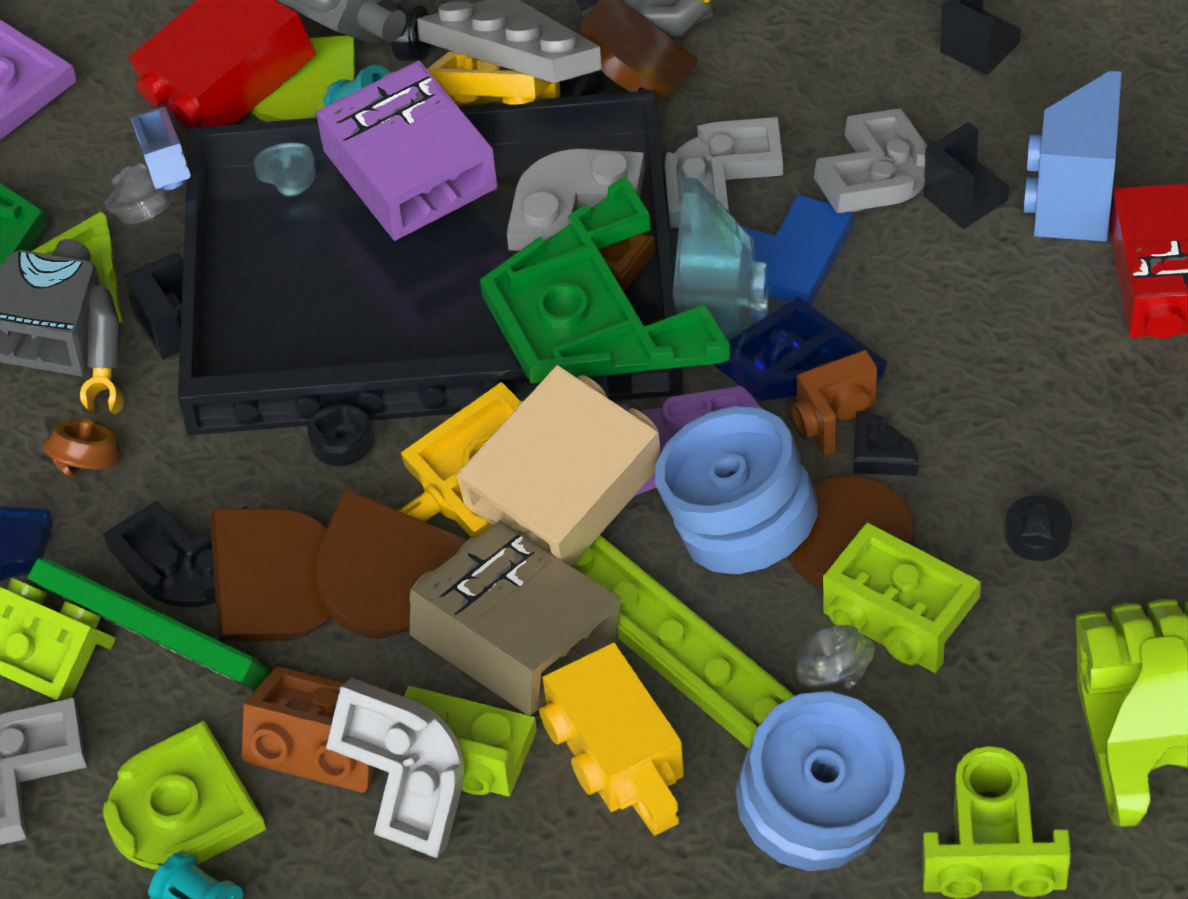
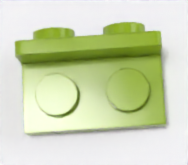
(898, 596)
(45, 646)
(489, 737)

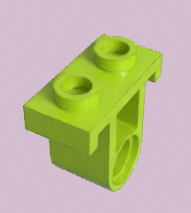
(993, 835)

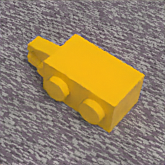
(616, 735)

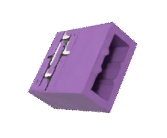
(407, 150)

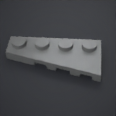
(511, 37)

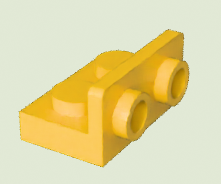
(480, 82)

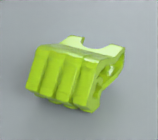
(1134, 698)

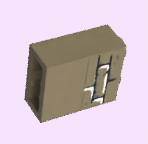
(511, 614)

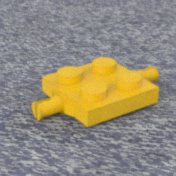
(446, 450)

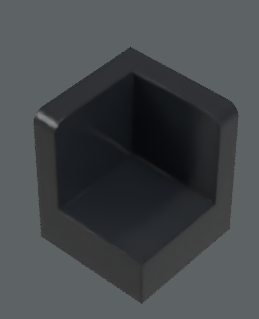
(975, 35)
(959, 181)

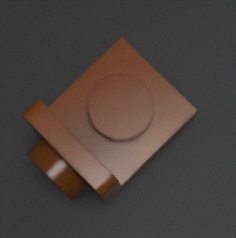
(831, 394)

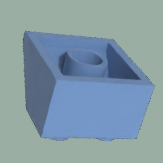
(1075, 163)

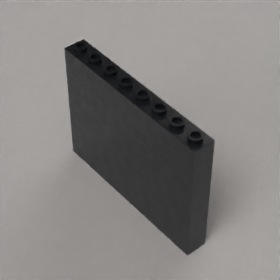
(322, 308)

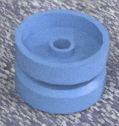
(736, 489)
(819, 780)

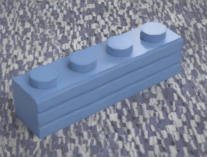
(161, 149)

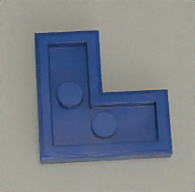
(802, 248)

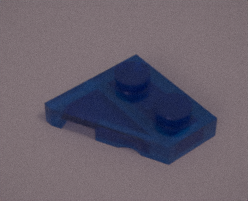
(787, 344)

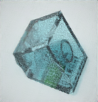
(718, 264)

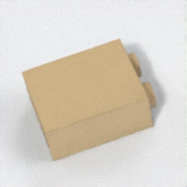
(562, 465)

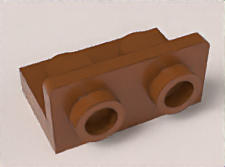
(290, 726)

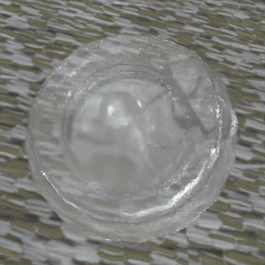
(136, 196)
(833, 657)

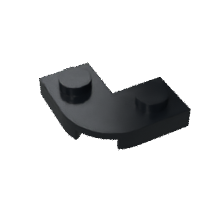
(165, 557)

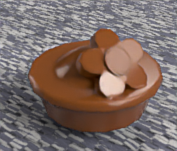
(81, 446)

